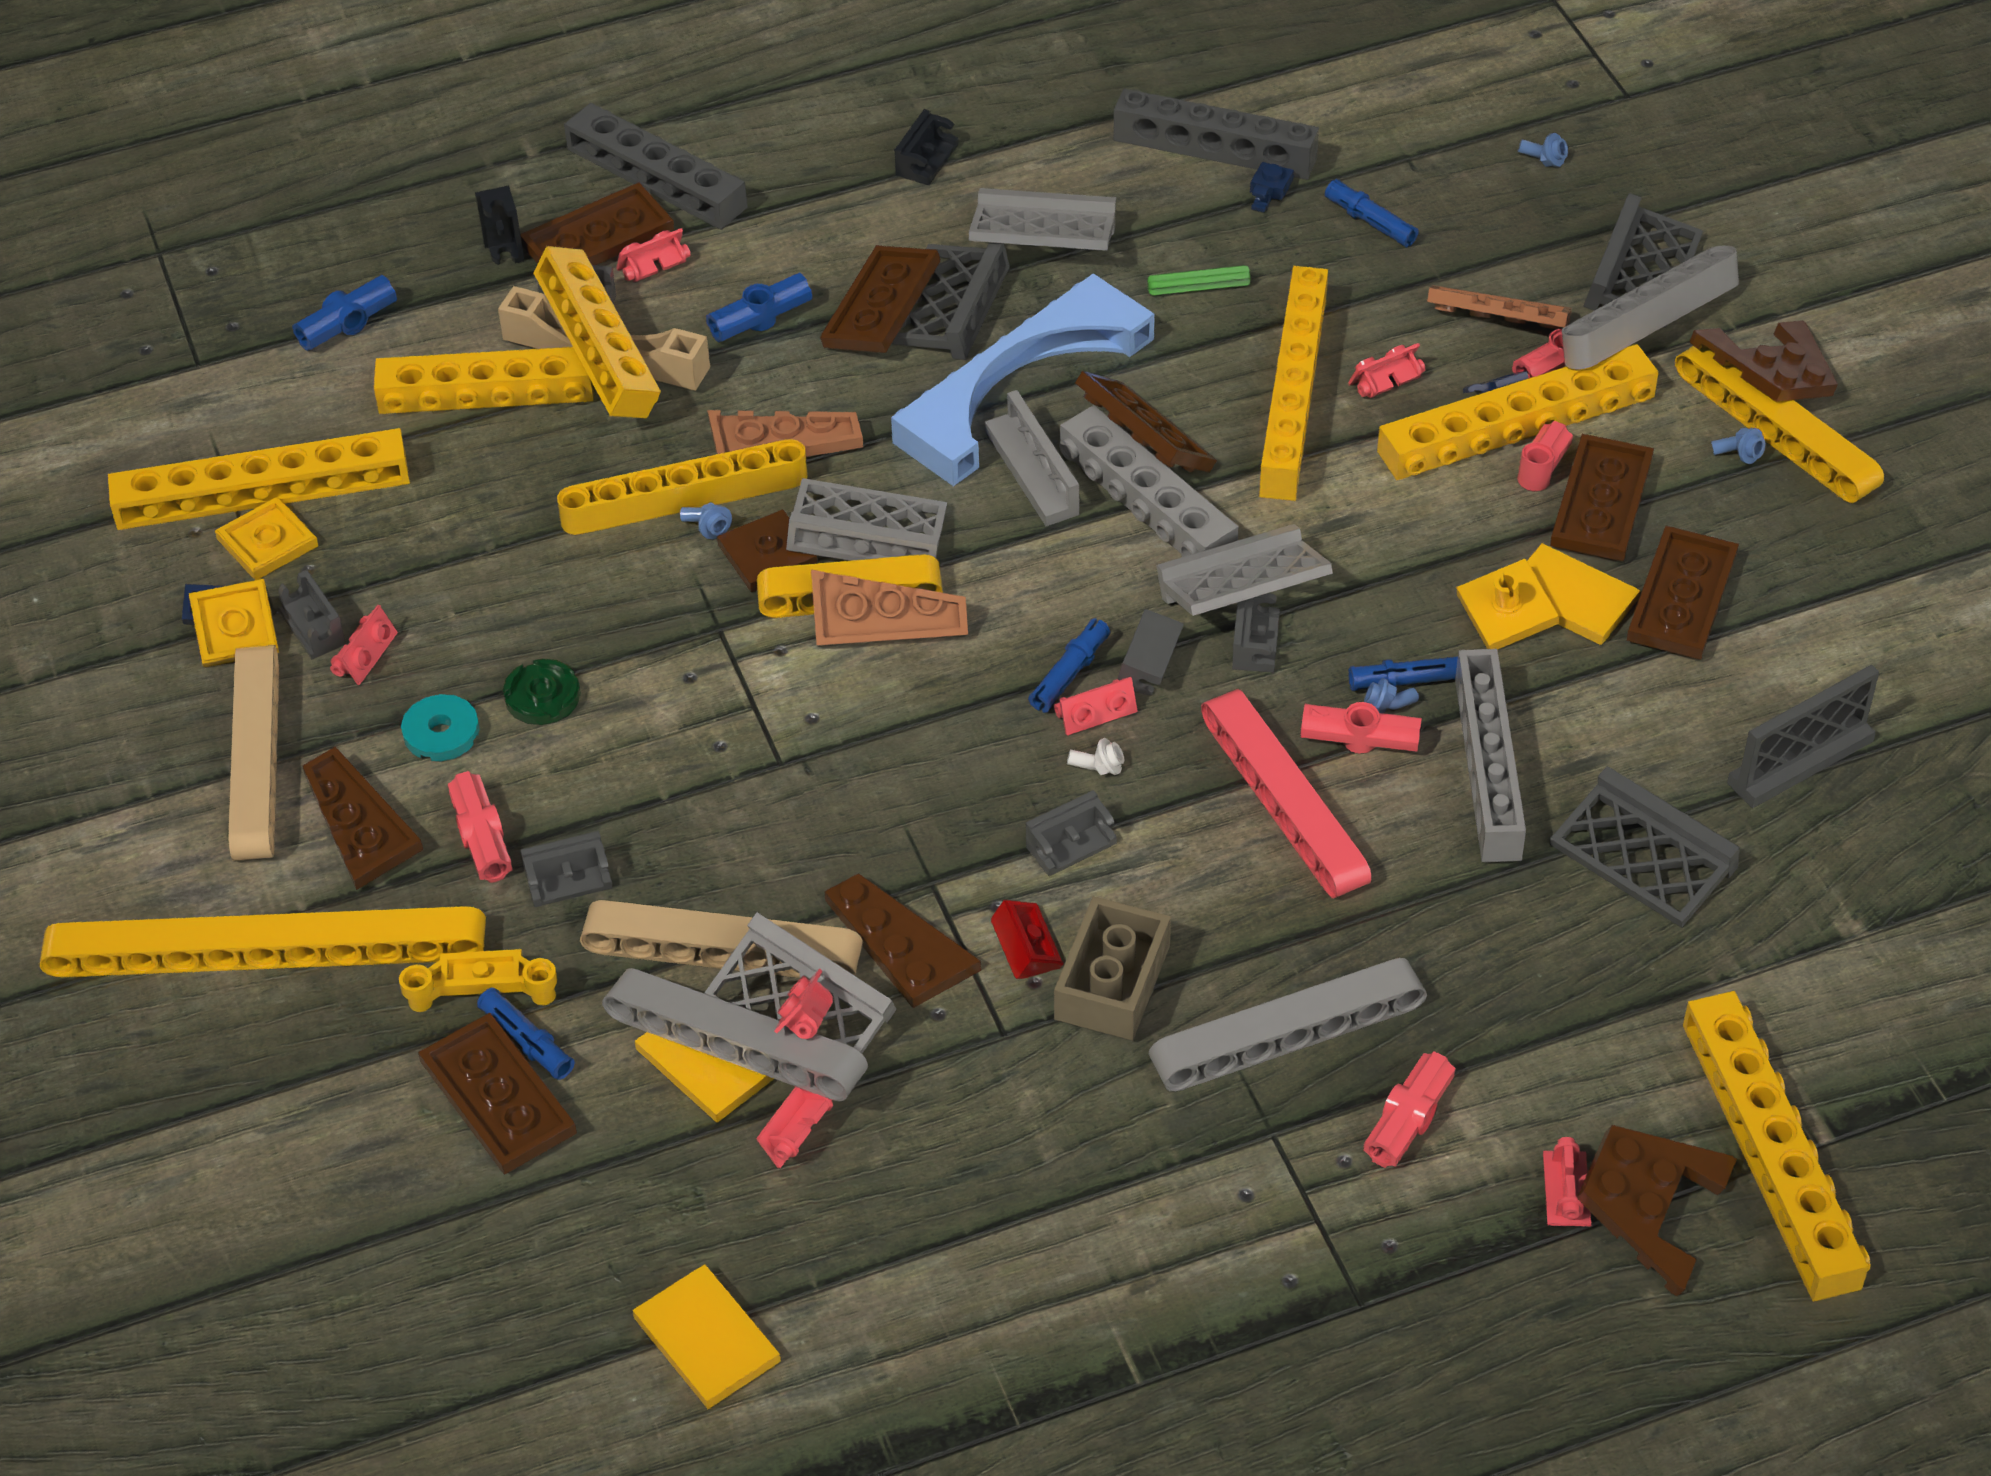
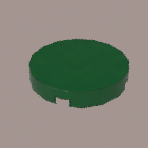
(541, 692)

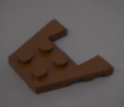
(1781, 372)
(1633, 1188)

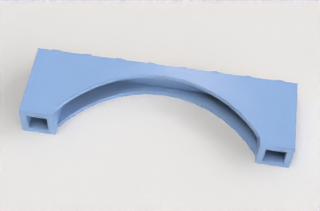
(1085, 318)

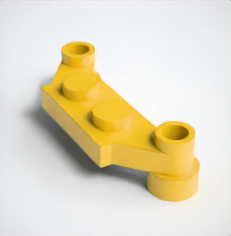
(476, 972)

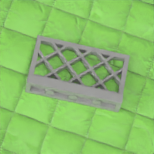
(1041, 216)
(862, 539)
(1240, 570)
(805, 961)

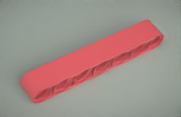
(1286, 793)

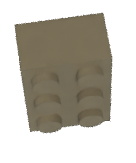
(1112, 968)

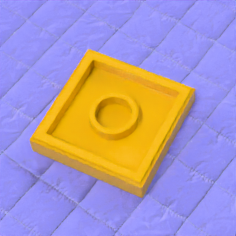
(266, 538)
(232, 619)

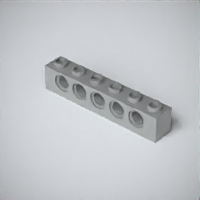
(1144, 484)
(1490, 756)

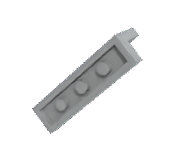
(1034, 462)

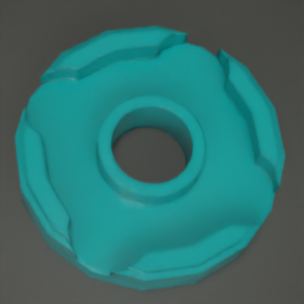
(439, 710)

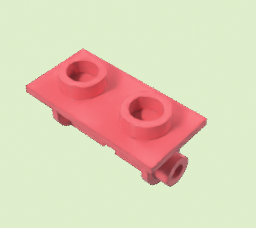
(638, 259)
(1374, 374)
(365, 646)
(1097, 706)
(805, 1007)
(792, 1124)
(1564, 1176)

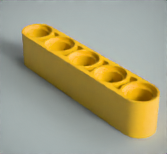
(789, 590)

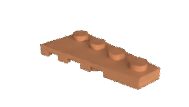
(1513, 309)
(817, 431)
(875, 611)

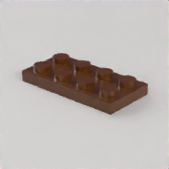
(602, 226)
(880, 299)
(1147, 424)
(1602, 497)
(1682, 592)
(497, 1093)

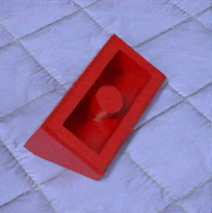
(1025, 939)

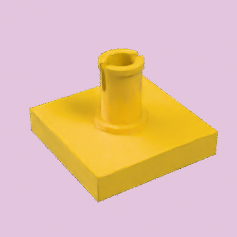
(1507, 605)

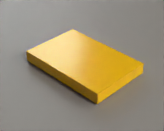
(1581, 595)
(707, 1080)
(706, 1336)

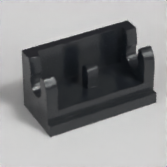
(924, 148)
(499, 223)

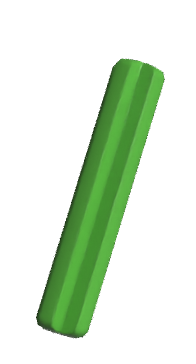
(1198, 280)

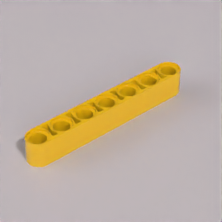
(1784, 426)
(683, 484)

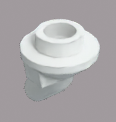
(1106, 758)

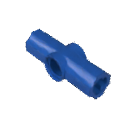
(759, 307)
(344, 312)

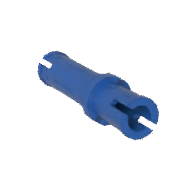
(1360, 206)
(1077, 655)
(1403, 672)
(536, 1042)

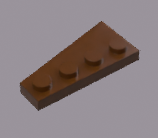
(359, 819)
(903, 945)

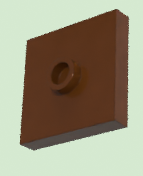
(760, 547)

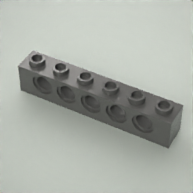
(1214, 133)
(657, 165)

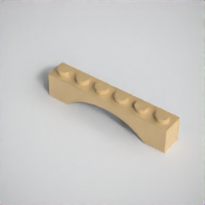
(671, 356)

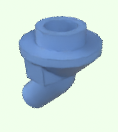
(1550, 153)
(1747, 442)
(712, 519)
(1384, 696)

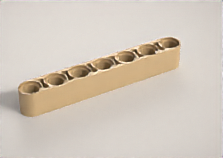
(254, 753)
(700, 937)

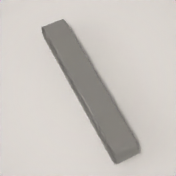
(1650, 307)
(1287, 1024)
(734, 1034)

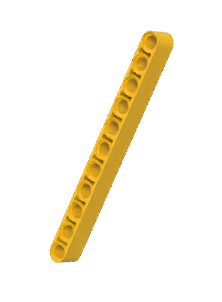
(260, 941)

